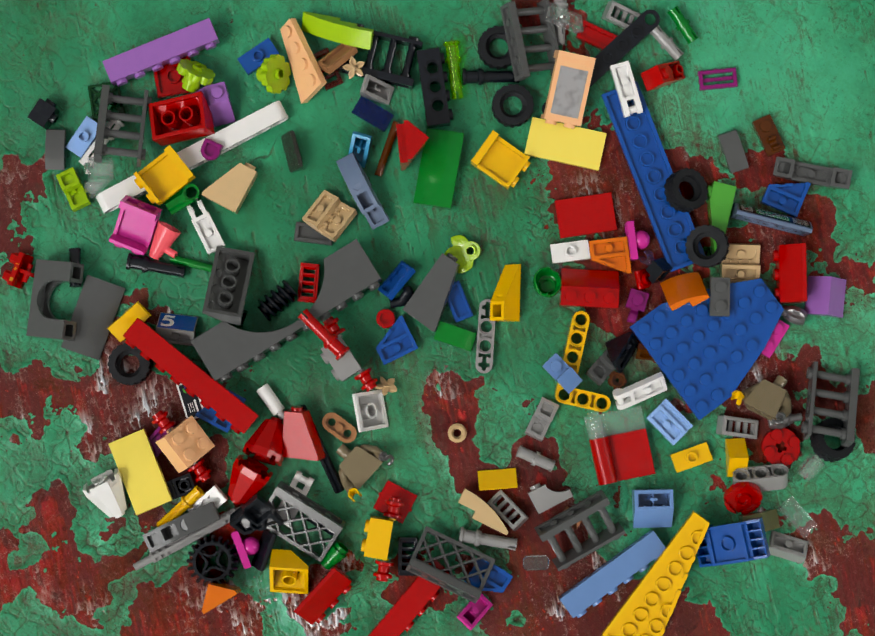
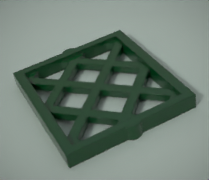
(92, 101)

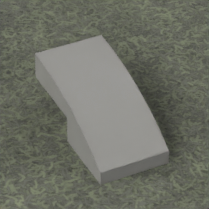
(541, 419)

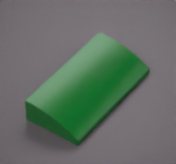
(438, 168)

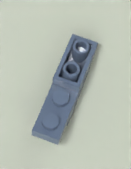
(362, 191)

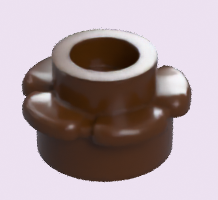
(622, 380)

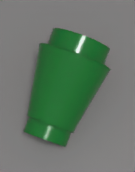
(334, 555)

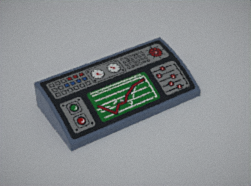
(771, 219)

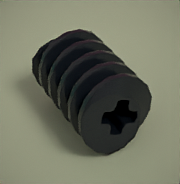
(277, 300)

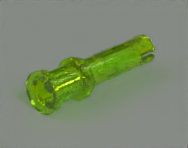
(453, 60)

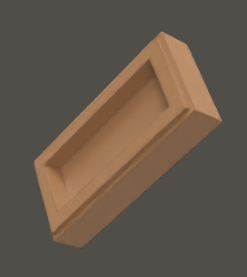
(336, 58)

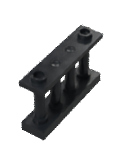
(385, 74)

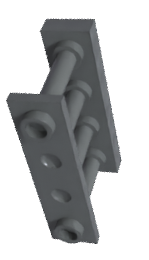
(515, 43)
(104, 132)
(849, 397)
(571, 516)

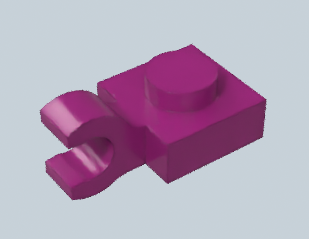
(636, 302)

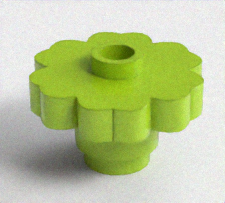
(274, 73)
(194, 75)

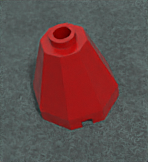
(267, 442)
(247, 479)

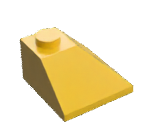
(288, 573)

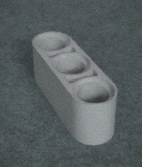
(766, 476)

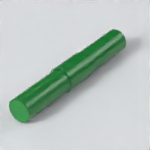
(191, 263)

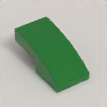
(455, 336)

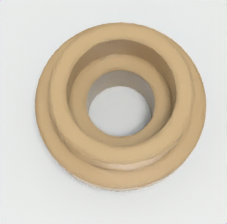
(463, 433)

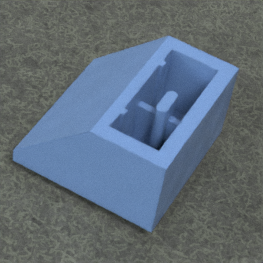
(652, 508)

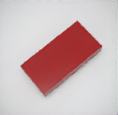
(595, 36)

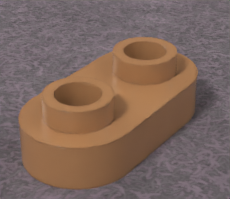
(339, 427)

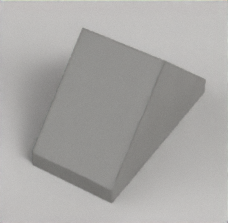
(376, 90)

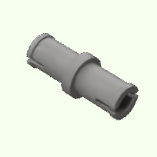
(666, 43)
(535, 458)

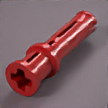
(330, 341)

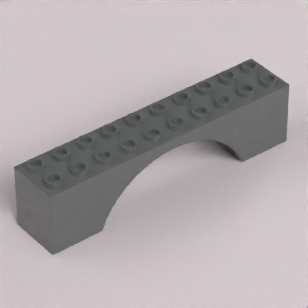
(230, 349)

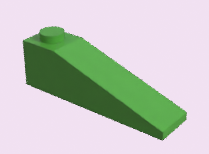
(719, 207)

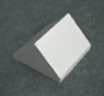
(370, 410)

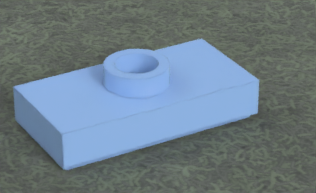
(83, 137)

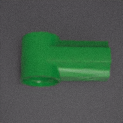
(181, 200)

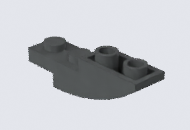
(181, 526)

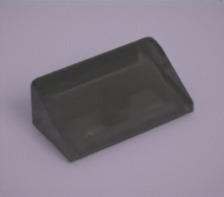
(292, 151)

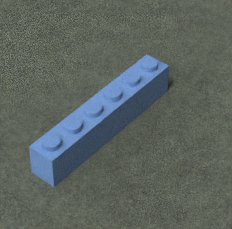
(611, 574)

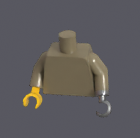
(766, 399)
(359, 466)

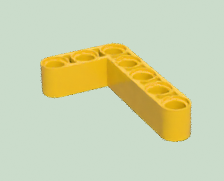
(578, 350)

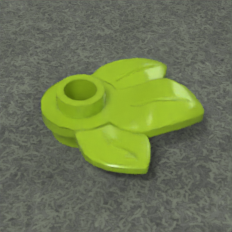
(460, 251)

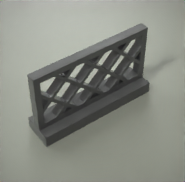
(312, 510)
(446, 580)

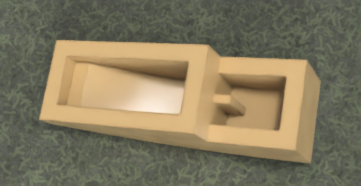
(482, 511)

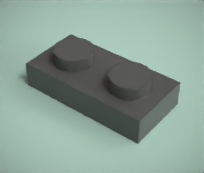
(719, 297)

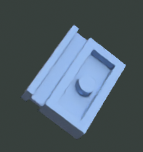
(669, 422)

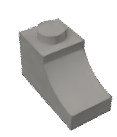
(545, 498)

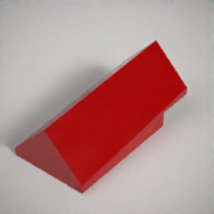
(410, 142)

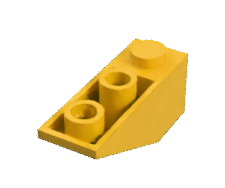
(506, 297)

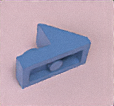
(562, 373)

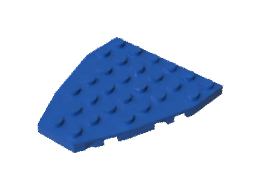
(706, 353)

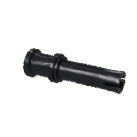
(480, 76)
(146, 264)

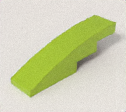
(336, 30)

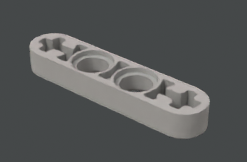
(481, 336)

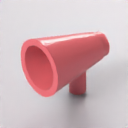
(163, 238)

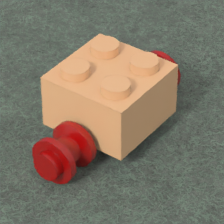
(184, 444)

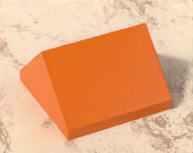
(217, 594)

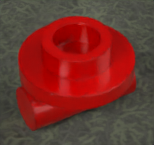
(642, 280)

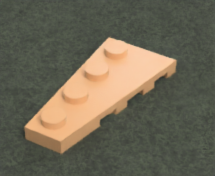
(303, 64)

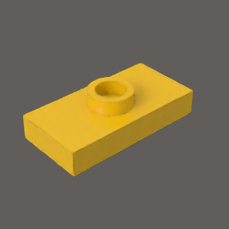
(691, 457)

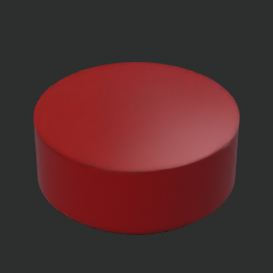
(385, 318)

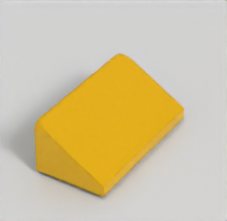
(497, 479)

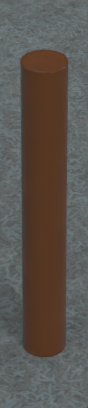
(386, 150)

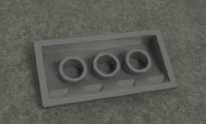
(228, 284)
(94, 314)

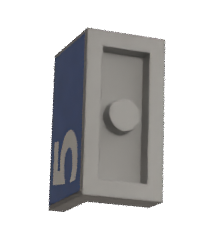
(177, 328)

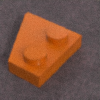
(611, 253)

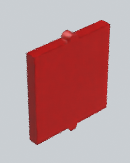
(394, 490)

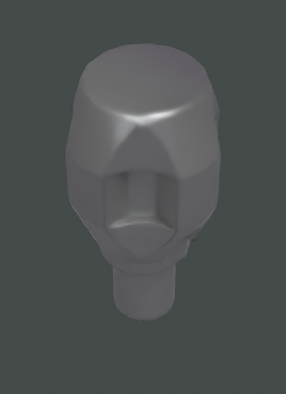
(794, 314)
(789, 420)

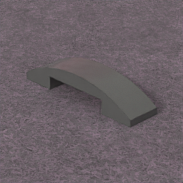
(814, 174)

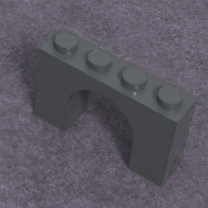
(47, 277)

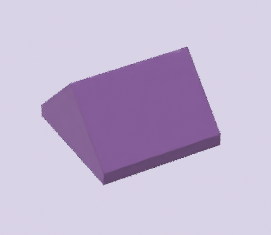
(825, 296)

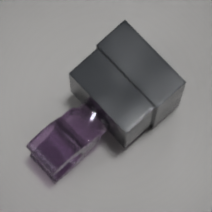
(656, 268)

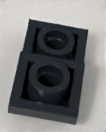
(180, 486)

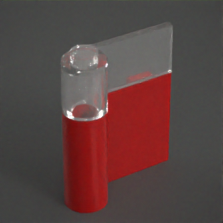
(619, 445)

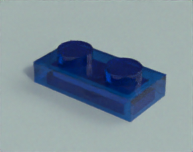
(372, 114)

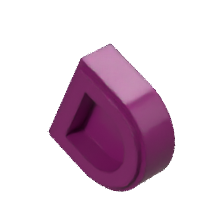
(211, 150)

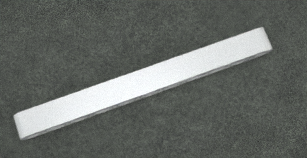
(228, 137)

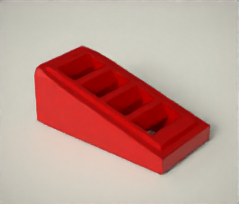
(310, 266)

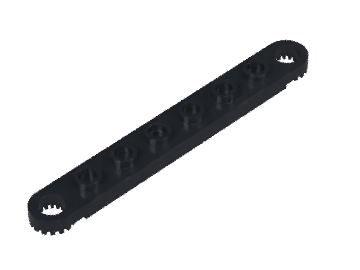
(621, 45)

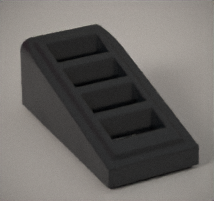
(405, 540)

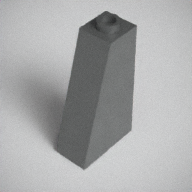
(432, 294)

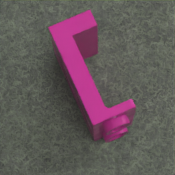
(135, 225)

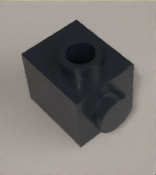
(44, 113)

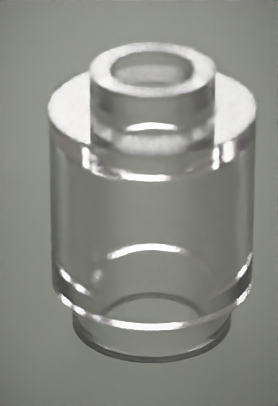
(810, 466)

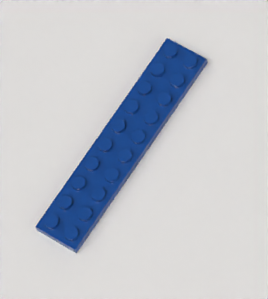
(650, 171)

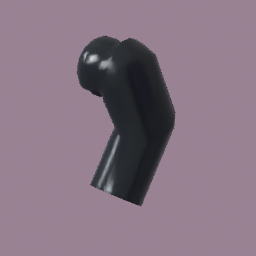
(403, 299)

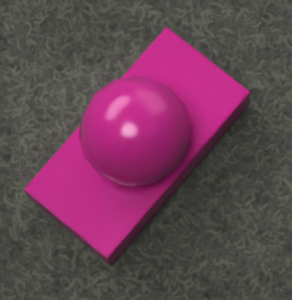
(636, 240)
(245, 548)

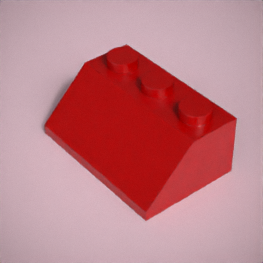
(180, 119)
(790, 273)
(589, 289)
(324, 595)

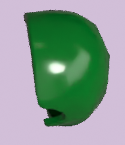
(547, 282)

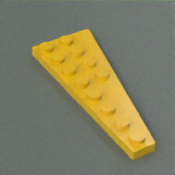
(656, 595)

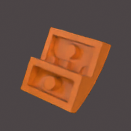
(684, 289)

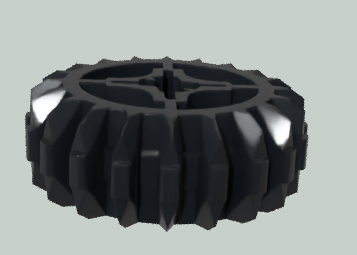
(205, 555)

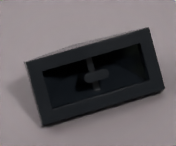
(621, 350)

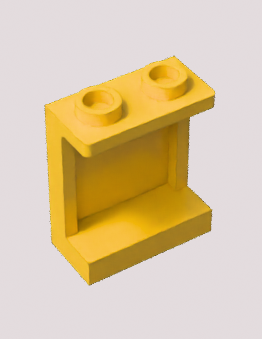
(500, 160)
(164, 176)

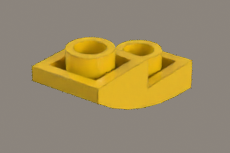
(123, 323)

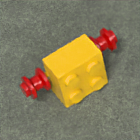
(379, 538)

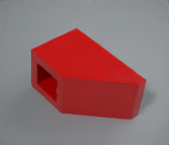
(662, 75)

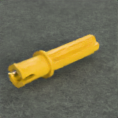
(185, 503)

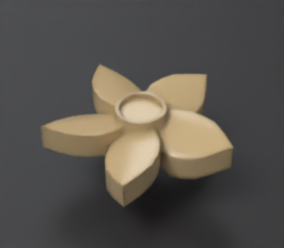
(354, 67)
(386, 386)

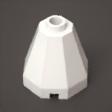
(107, 493)

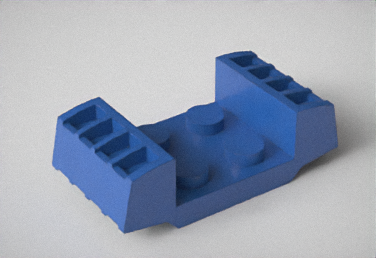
(733, 543)

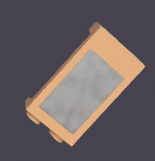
(568, 89)

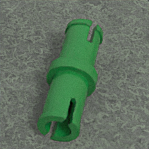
(682, 24)

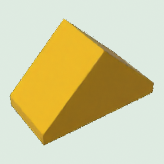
(736, 455)

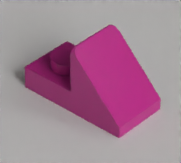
(472, 612)

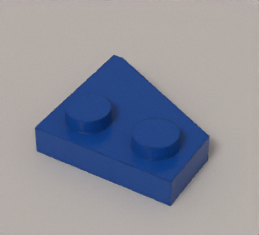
(786, 197)
(396, 342)
(497, 579)

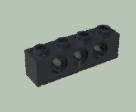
(425, 59)

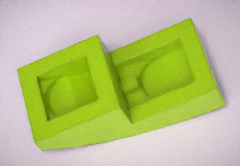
(73, 189)

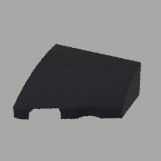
(254, 516)

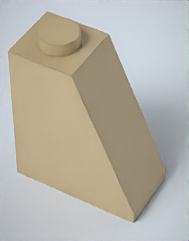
(232, 187)

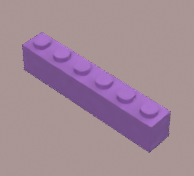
(161, 52)

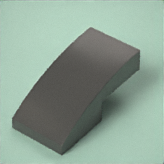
(55, 149)
(733, 151)
(600, 369)

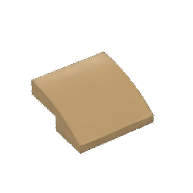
(329, 215)
(741, 262)

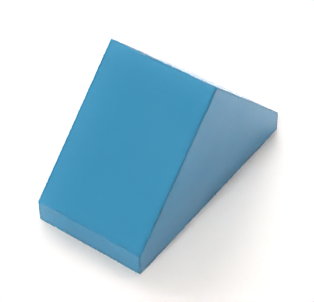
(361, 146)

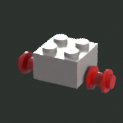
(347, 365)

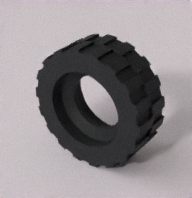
(484, 51)
(516, 91)
(674, 196)
(692, 246)
(123, 377)
(822, 449)

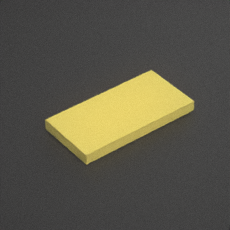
(565, 145)
(140, 472)

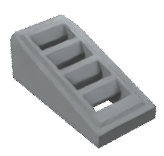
(618, 7)
(725, 423)
(519, 522)

